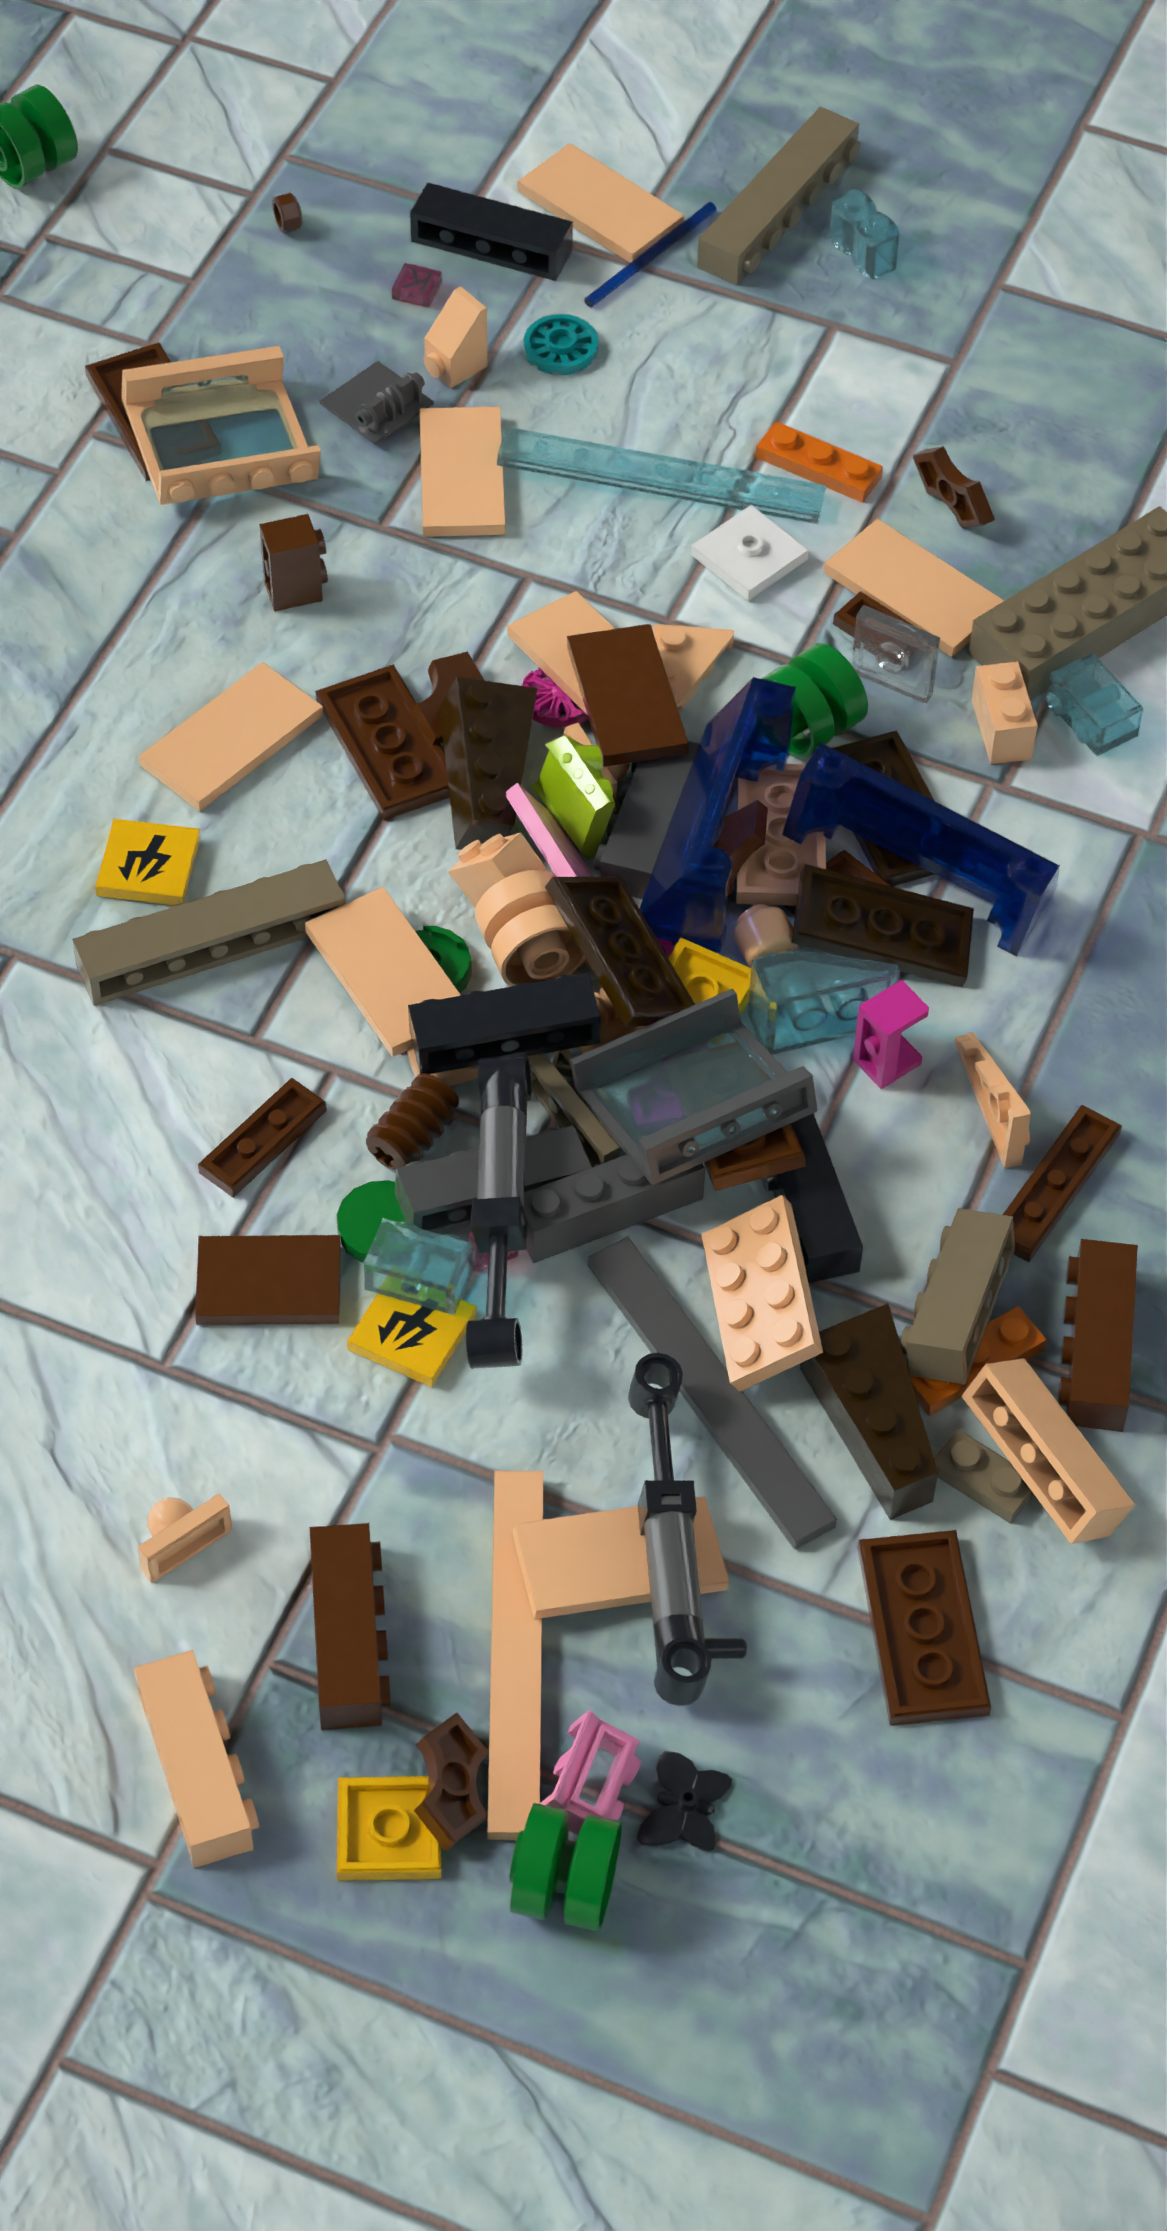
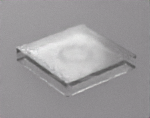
(895, 654)

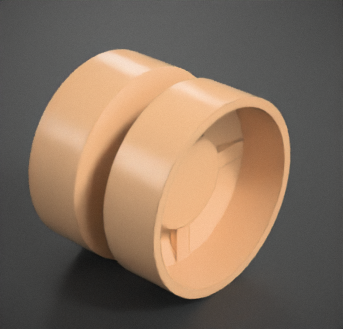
(526, 930)

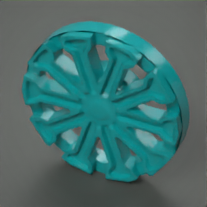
(561, 344)

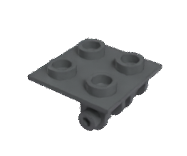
(378, 401)

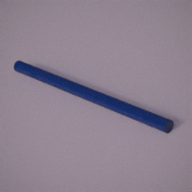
(650, 254)

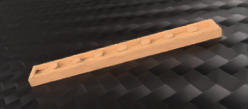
(514, 1663)

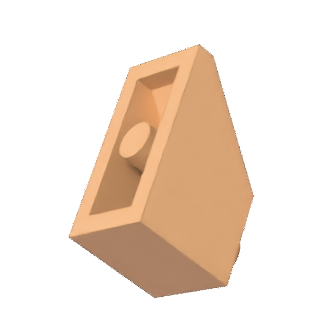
(457, 340)

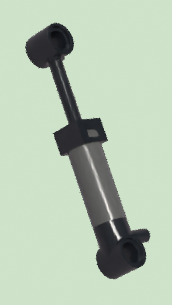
(498, 1211)
(667, 1520)

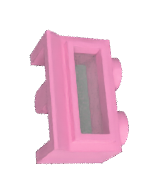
(594, 1771)

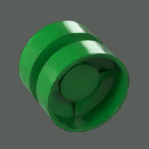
(34, 136)
(826, 697)
(551, 1864)

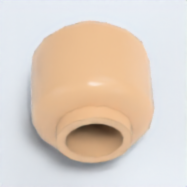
(763, 932)

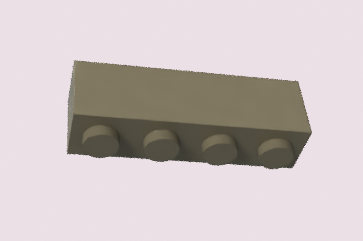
(959, 1296)

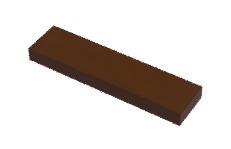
(1059, 1178)

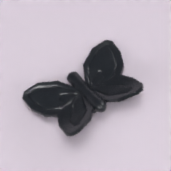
(687, 1805)

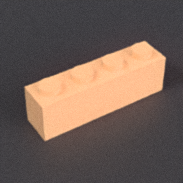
(1048, 1450)
(195, 1759)

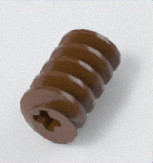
(412, 1122)

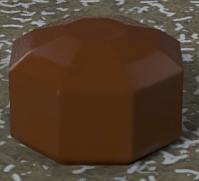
(287, 212)

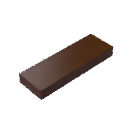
(262, 1137)

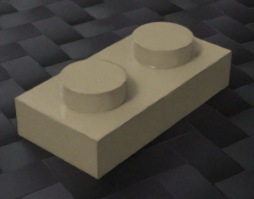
(982, 1476)

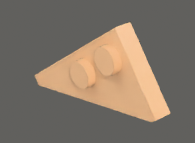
(690, 655)
(1000, 1103)

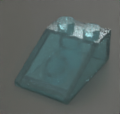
(811, 997)

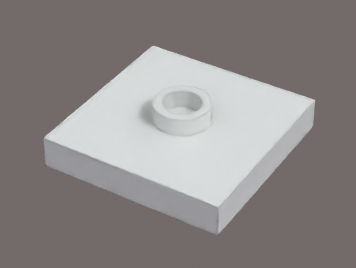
(749, 552)

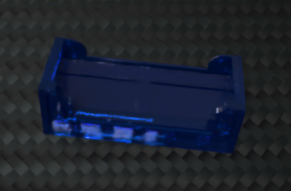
(849, 794)
(690, 876)

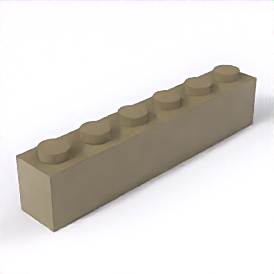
(778, 196)
(204, 932)

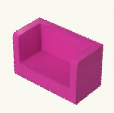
(878, 1038)

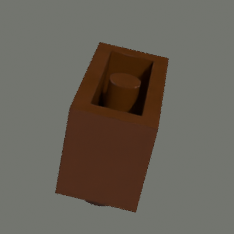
(293, 562)

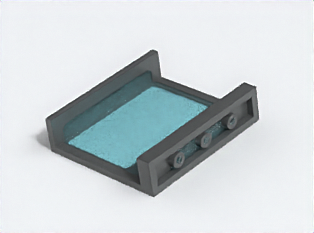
(690, 1088)

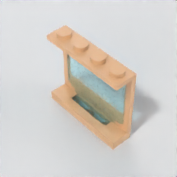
(217, 425)

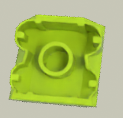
(576, 792)

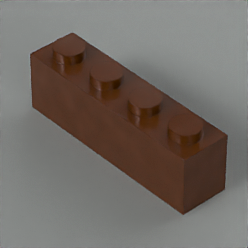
(1101, 1334)
(346, 1626)

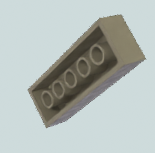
(1080, 606)

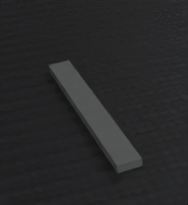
(707, 1389)

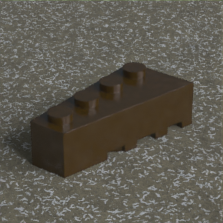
(485, 754)
(875, 1409)

